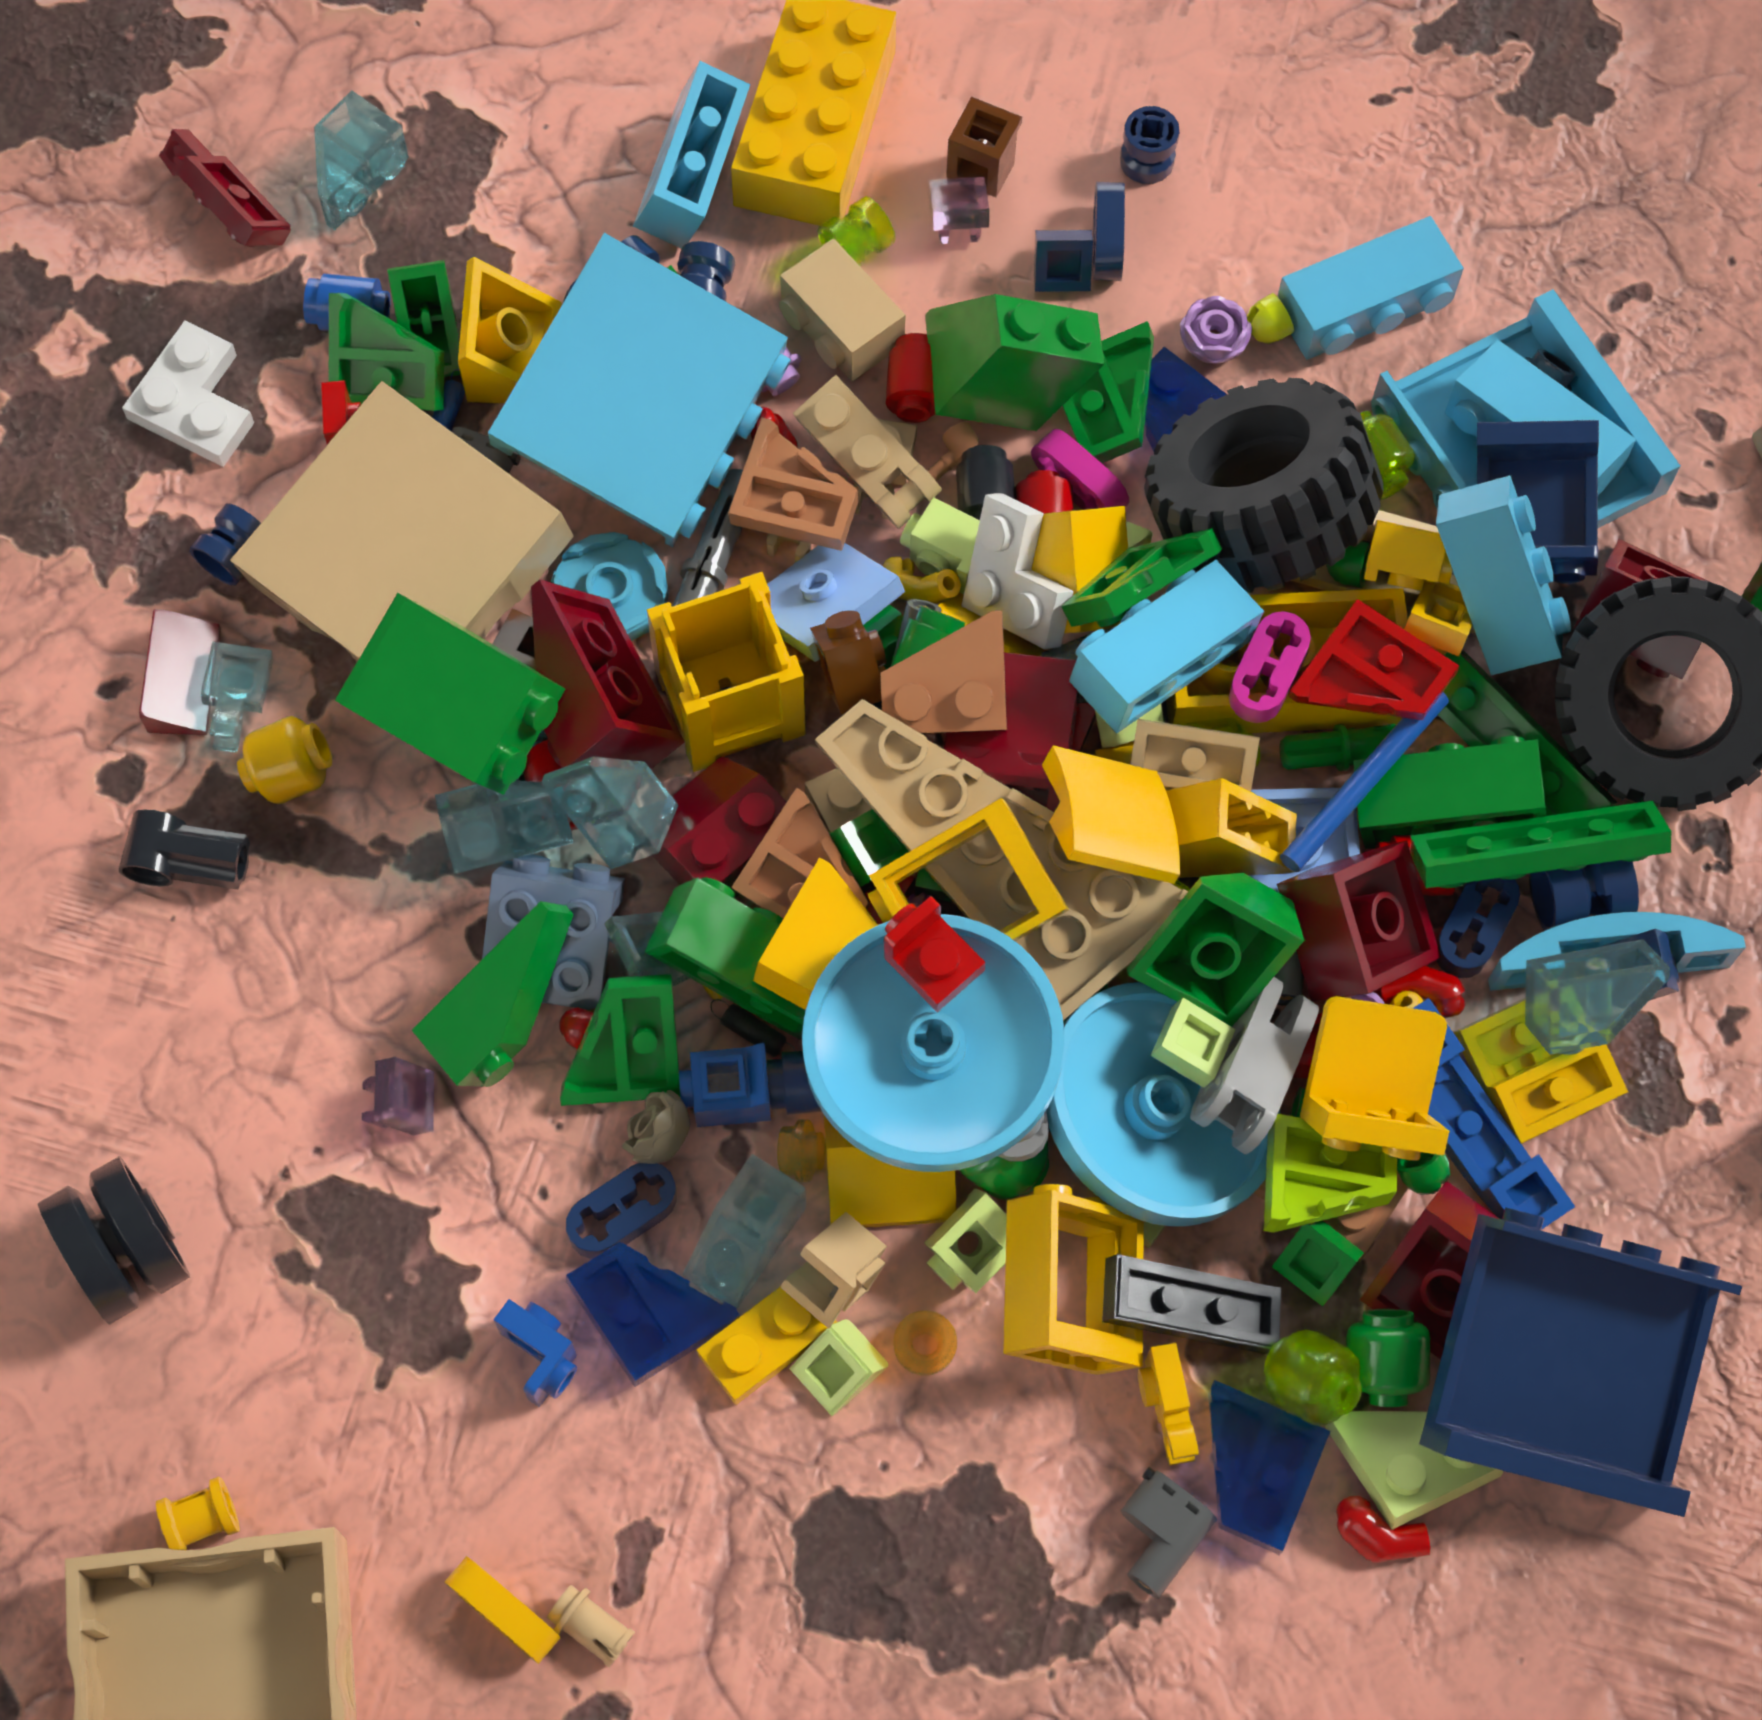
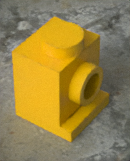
(1408, 556)

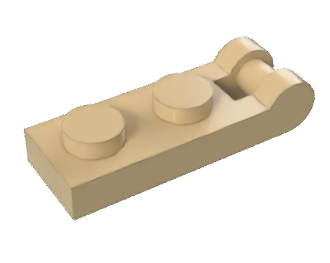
(865, 450)

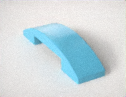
(1692, 942)

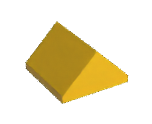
(499, 330)
(1078, 547)
(880, 1192)

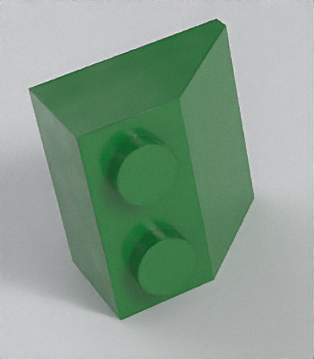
(1220, 945)

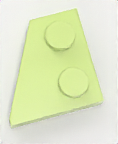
(1399, 1471)

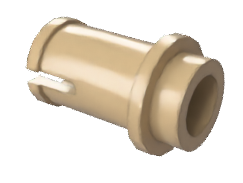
(589, 1625)

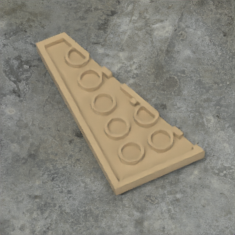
(928, 790)

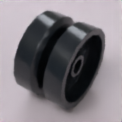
(105, 1244)

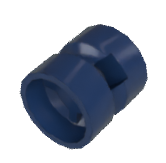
(1582, 893)

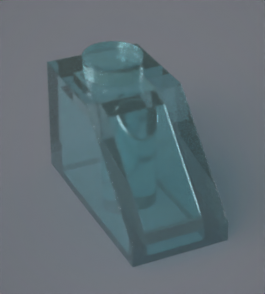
(1590, 994)

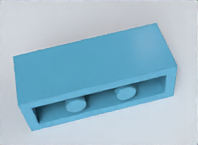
(691, 155)
(1370, 288)
(1511, 389)
(1502, 574)
(1164, 645)

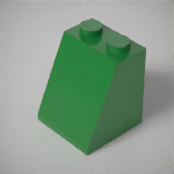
(1010, 359)
(451, 694)

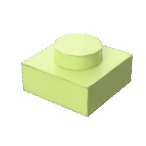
(1193, 1042)

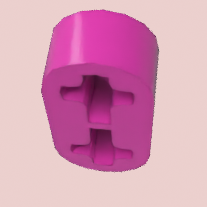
(1091, 481)
(1281, 672)

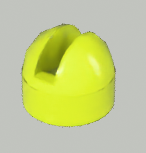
(1270, 320)

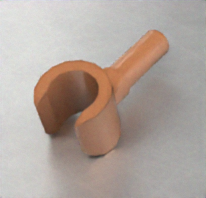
(957, 440)

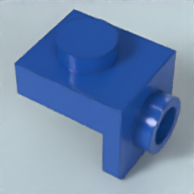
(537, 1334)

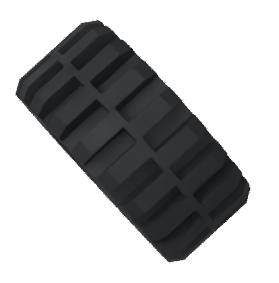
(1273, 474)
(1588, 681)

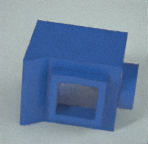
(727, 1086)

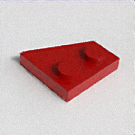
(1374, 669)

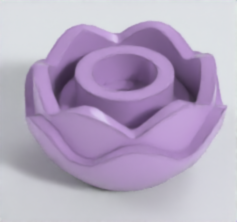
(1218, 315)

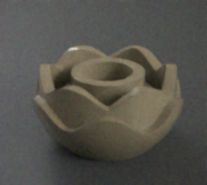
(658, 1129)

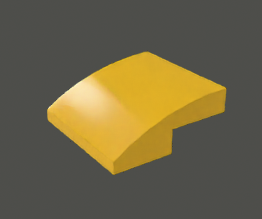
(1113, 815)
(1527, 1082)

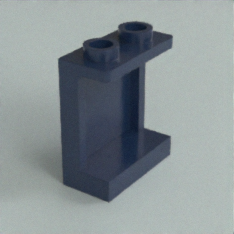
(1559, 474)

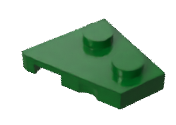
(375, 349)
(1112, 404)
(1137, 576)
(627, 1044)

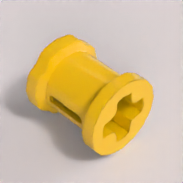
(197, 1515)

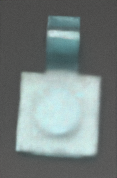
(234, 683)

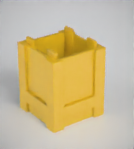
(723, 644)

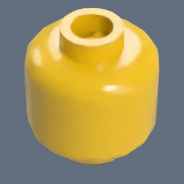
(284, 760)

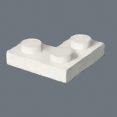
(179, 400)
(1003, 576)

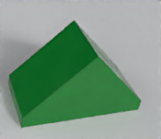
(427, 307)

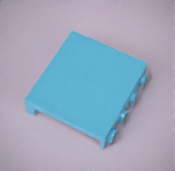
(641, 389)
(1449, 456)

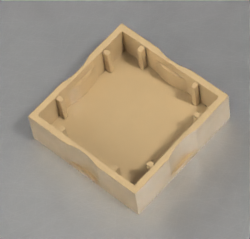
(405, 513)
(214, 1631)

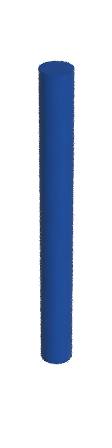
(1357, 788)

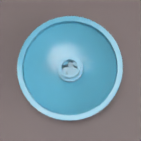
(927, 1083)
(1129, 1123)

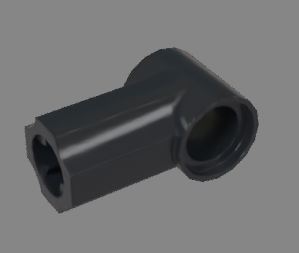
(168, 849)

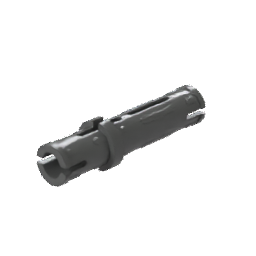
(706, 569)

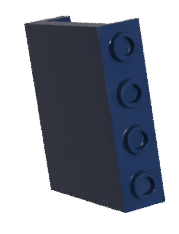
(1573, 1360)

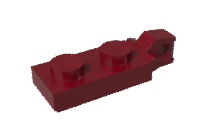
(224, 191)

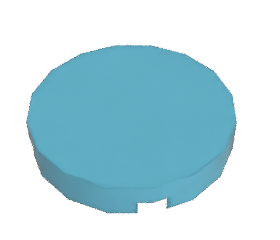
(616, 570)

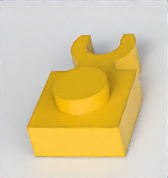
(1165, 1388)

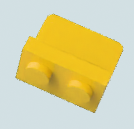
(1376, 1078)

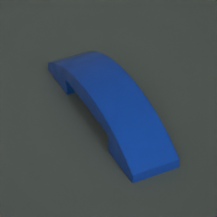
(1485, 1145)

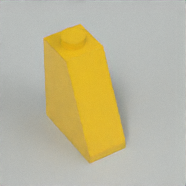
(1229, 830)
(811, 934)

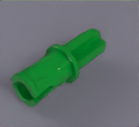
(1331, 747)

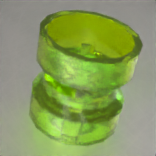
(860, 231)

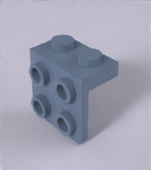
(591, 898)

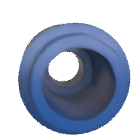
(361, 288)

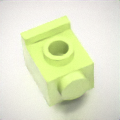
(941, 540)
(988, 1221)

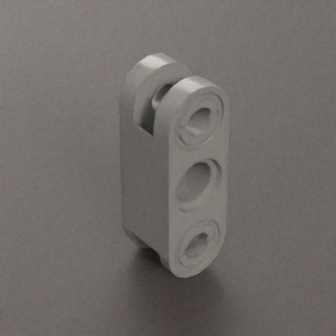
(1257, 1068)

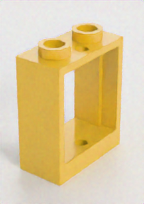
(1001, 821)
(1031, 1281)

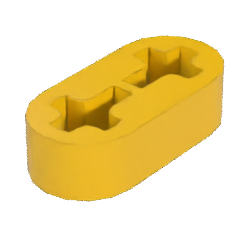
(502, 1609)

